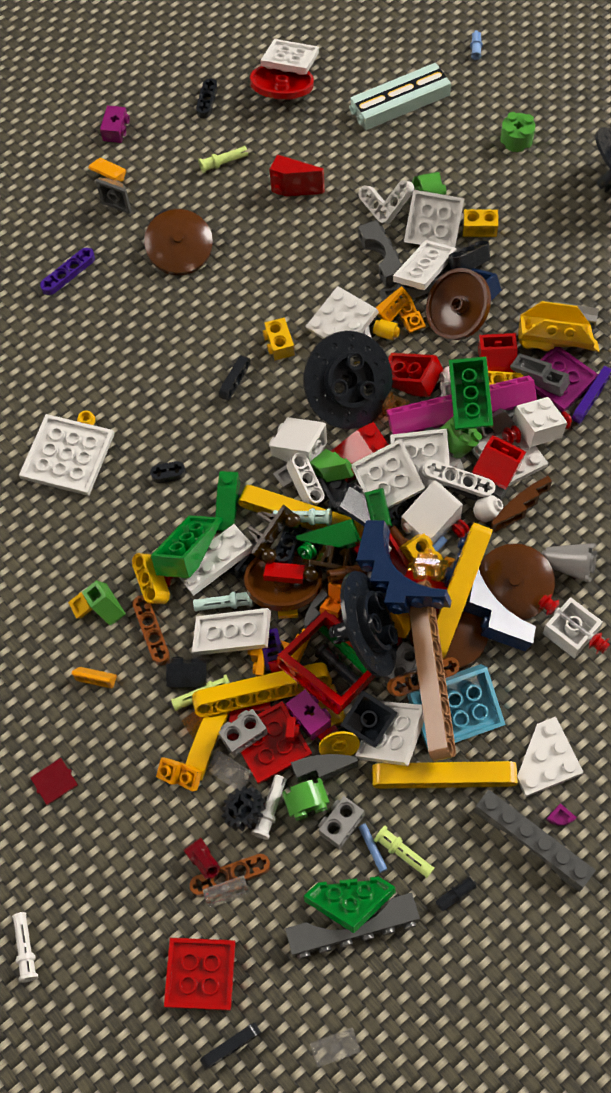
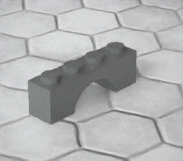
(373, 238)

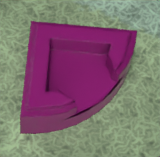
(561, 816)

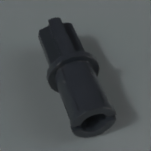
(455, 894)

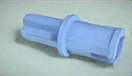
(476, 45)

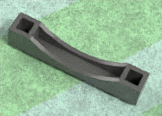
(559, 858)
(307, 938)

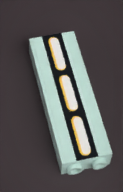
(400, 96)

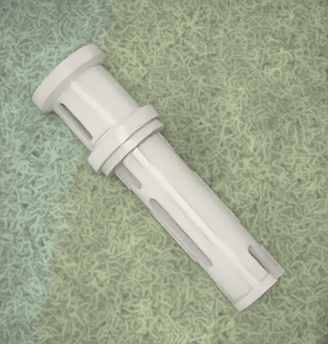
(263, 827)
(25, 957)

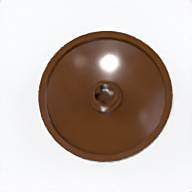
(178, 242)
(458, 304)
(518, 578)
(280, 595)
(467, 641)

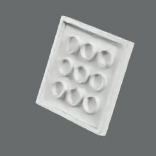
(67, 454)

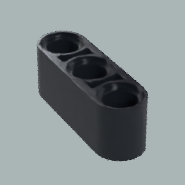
(470, 256)

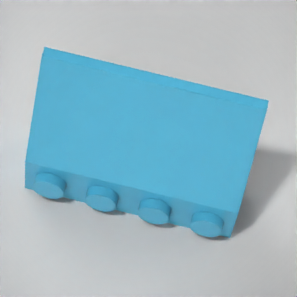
(471, 703)

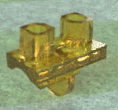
(429, 563)

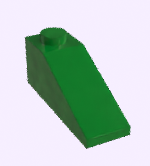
(227, 498)
(335, 535)

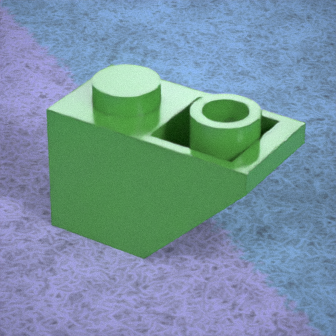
(331, 466)
(103, 602)

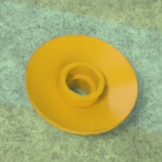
(339, 743)

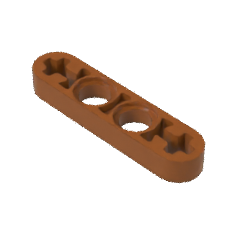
(150, 630)
(406, 678)
(228, 871)

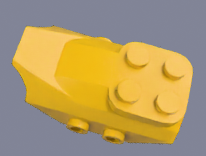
(555, 325)

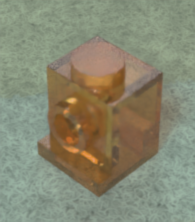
(393, 402)

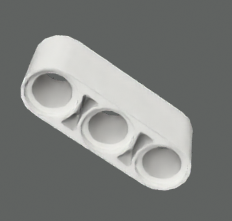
(305, 471)

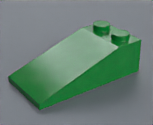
(470, 393)
(185, 547)

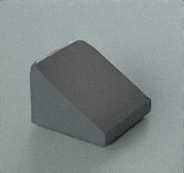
(501, 420)

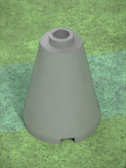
(573, 560)

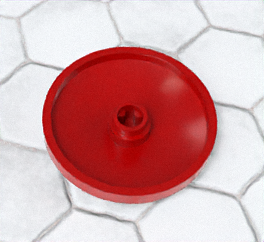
(280, 84)

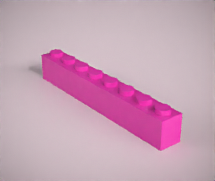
(439, 410)

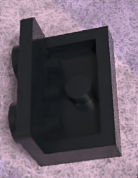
(186, 672)

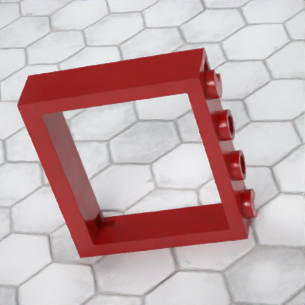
(310, 681)

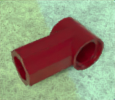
(201, 857)

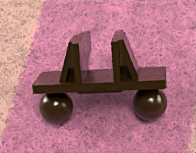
(277, 522)
(324, 560)

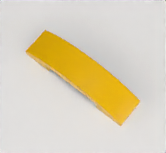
(206, 741)

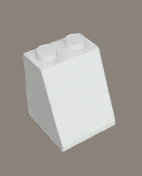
(298, 437)
(432, 513)

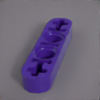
(65, 269)
(591, 395)

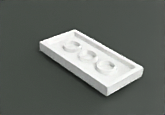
(424, 265)
(221, 555)
(231, 631)

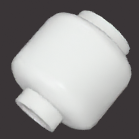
(487, 508)

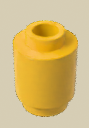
(386, 329)

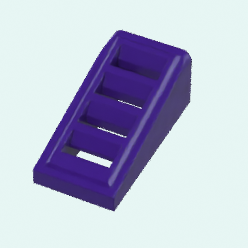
(272, 632)

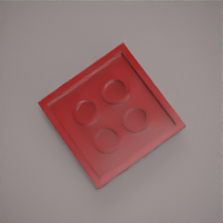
(272, 752)
(200, 974)

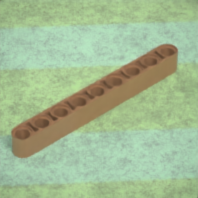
(432, 682)

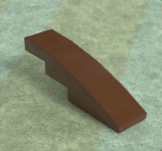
(518, 506)

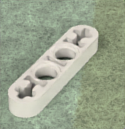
(458, 480)

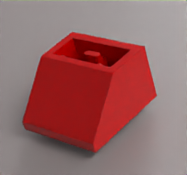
(499, 351)
(499, 461)

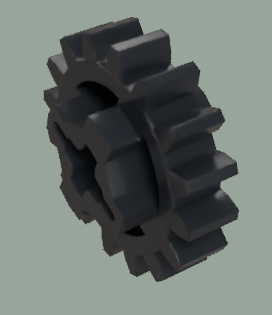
(243, 808)

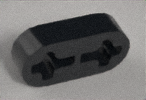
(168, 472)

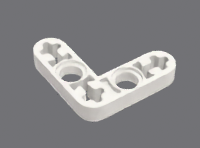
(386, 206)

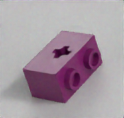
(114, 124)
(312, 725)

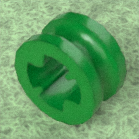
(307, 551)

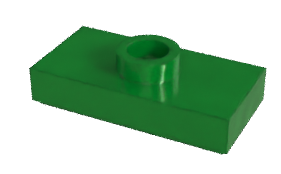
(378, 505)

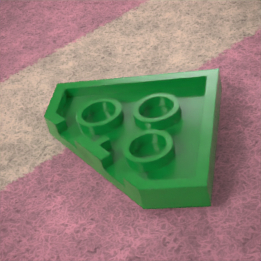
(350, 901)

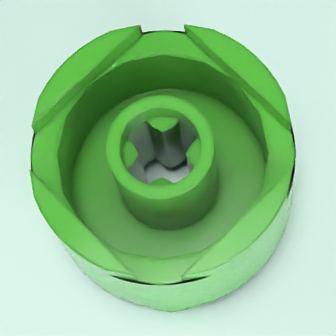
(517, 131)
(429, 183)
(461, 441)
(305, 799)

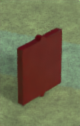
(54, 781)

